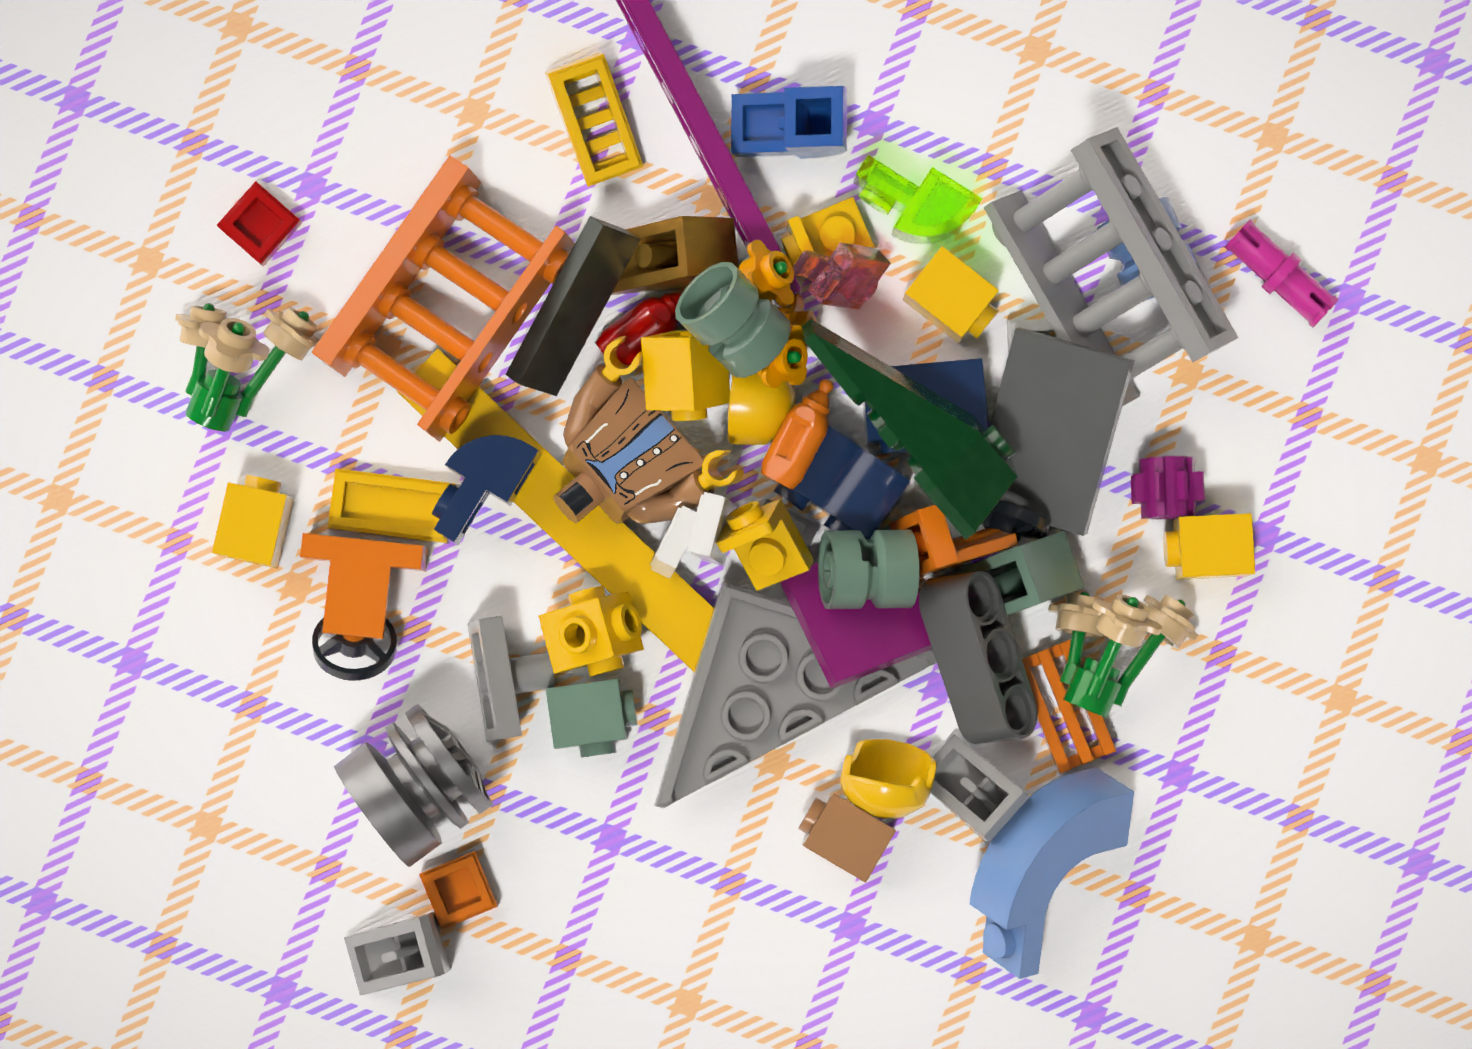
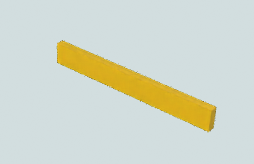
(597, 543)

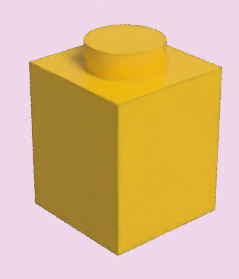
(952, 296)
(682, 376)
(253, 522)
(1210, 546)

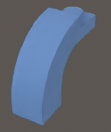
(1033, 854)

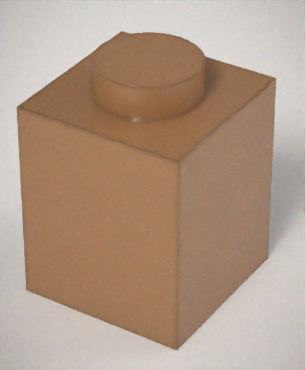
(845, 835)

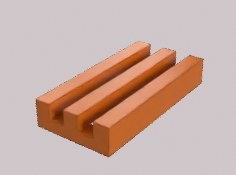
(1084, 753)

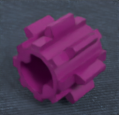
(1167, 487)

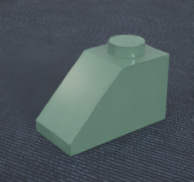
(1031, 572)

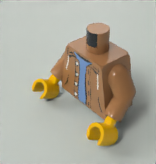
(628, 455)

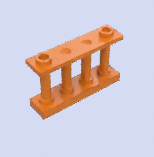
(386, 294)

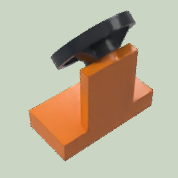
(940, 551)
(358, 599)

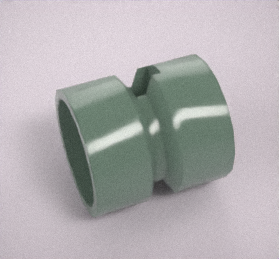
(729, 317)
(865, 569)

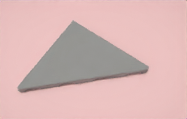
(757, 691)

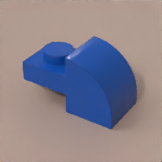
(791, 122)

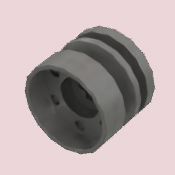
(413, 785)

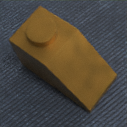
(677, 252)

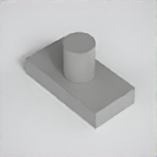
(503, 677)

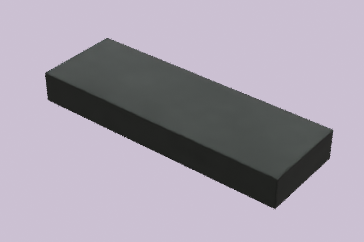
(573, 306)

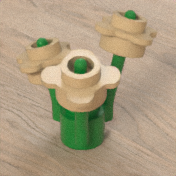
(232, 348)
(1125, 623)

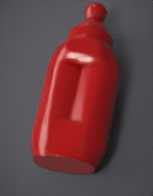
(646, 319)

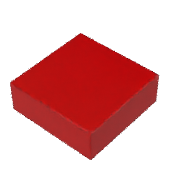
(259, 224)

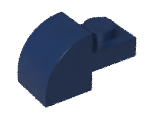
(489, 467)

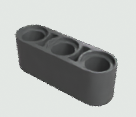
(978, 657)

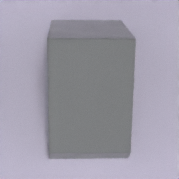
(975, 789)
(397, 954)

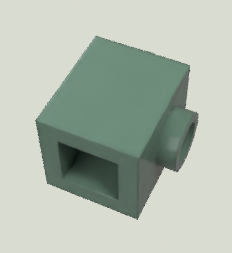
(590, 716)

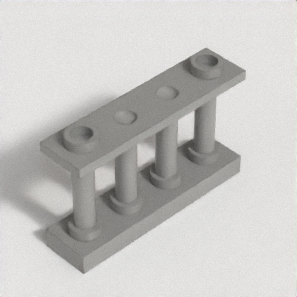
(1151, 239)

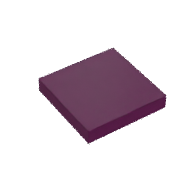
(854, 640)

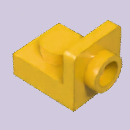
(825, 230)
(765, 543)

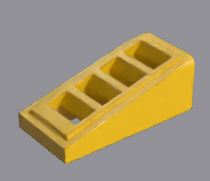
(575, 71)

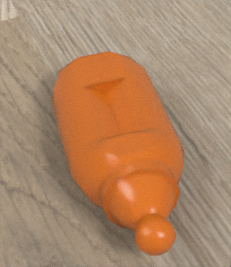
(798, 438)

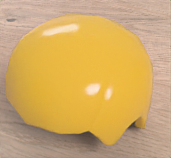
(757, 410)
(888, 777)

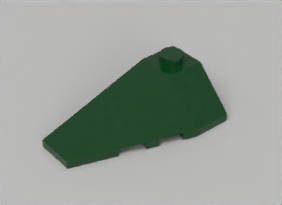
(949, 450)

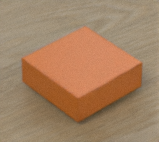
(458, 890)

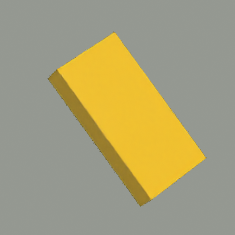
(385, 505)

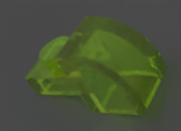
(927, 211)

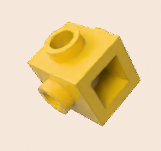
(592, 632)

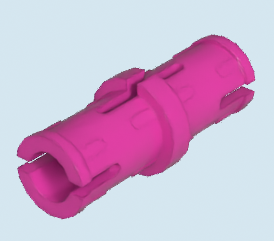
(1281, 273)

